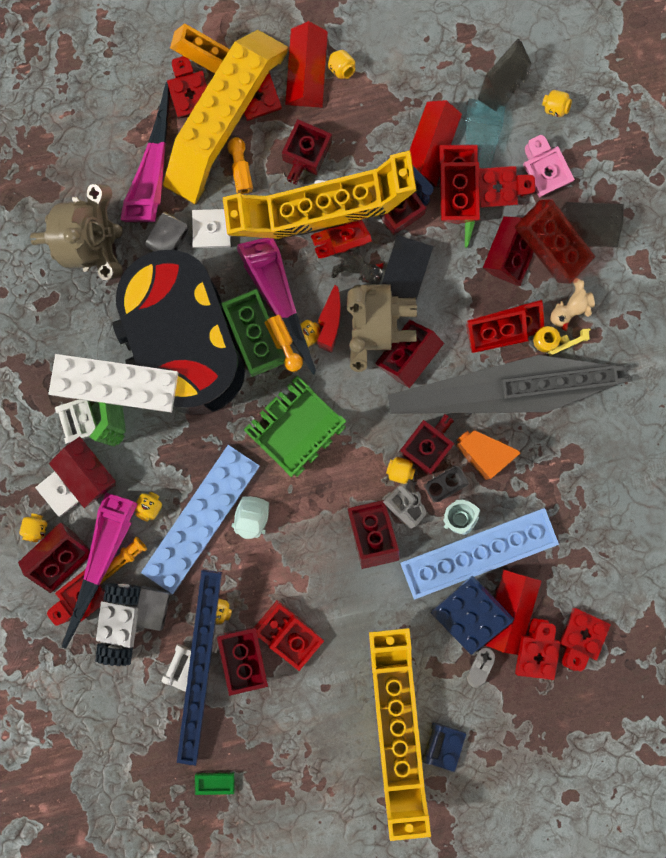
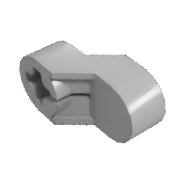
(477, 676)

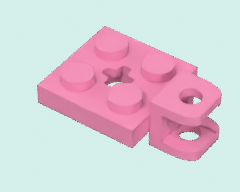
(542, 157)

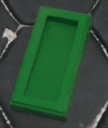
(215, 783)

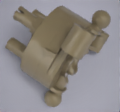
(83, 234)
(375, 321)

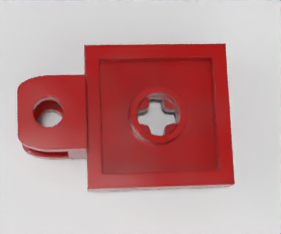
(184, 81)
(268, 103)
(511, 186)
(341, 238)
(68, 597)
(542, 641)
(576, 646)

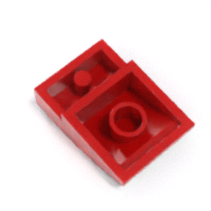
(330, 321)
(288, 635)

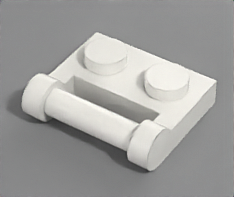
(82, 418)
(168, 679)

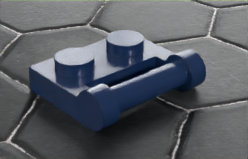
(423, 187)
(449, 750)

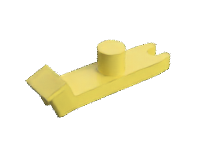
(566, 343)

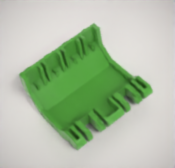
(111, 426)
(297, 429)

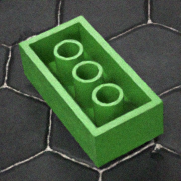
(247, 321)

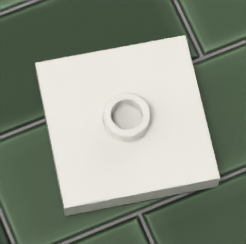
(210, 229)
(56, 494)

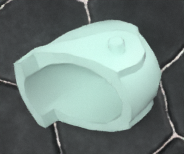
(461, 516)
(251, 517)

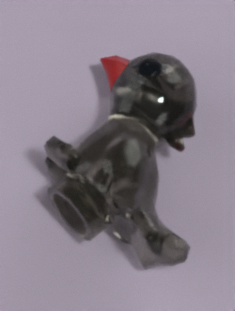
(354, 263)

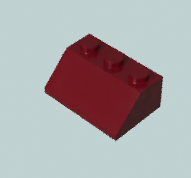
(509, 253)
(409, 359)
(82, 472)
(54, 558)
(242, 660)

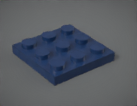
(472, 615)

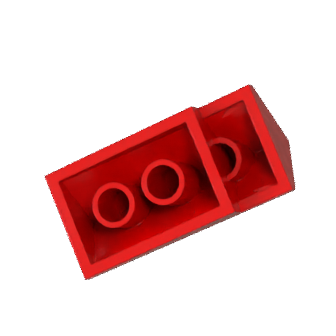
(306, 65)
(434, 129)
(459, 183)
(505, 327)
(518, 597)

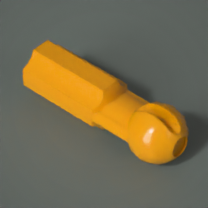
(240, 167)
(283, 340)

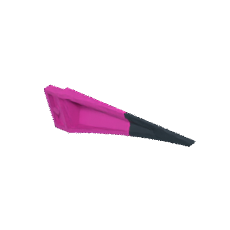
(146, 188)
(266, 269)
(110, 529)

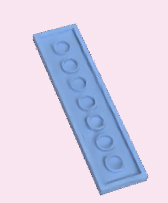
(200, 519)
(479, 553)

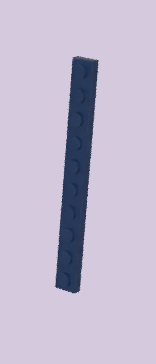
(199, 667)

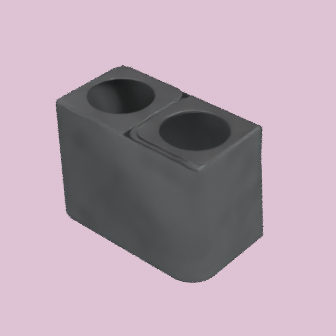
(167, 234)
(463, 482)
(152, 608)

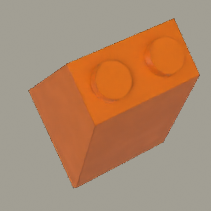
(485, 453)

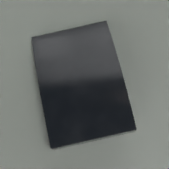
(407, 267)

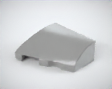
(406, 504)

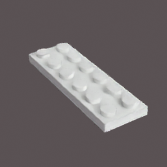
(113, 383)

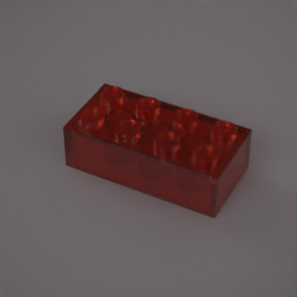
(555, 241)

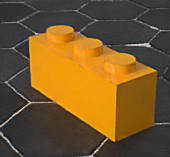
(198, 47)

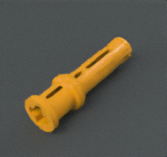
(126, 555)

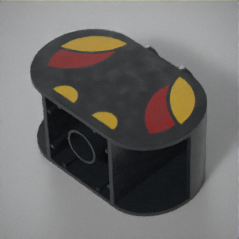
(178, 324)

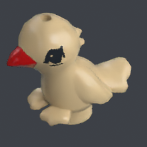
(578, 304)

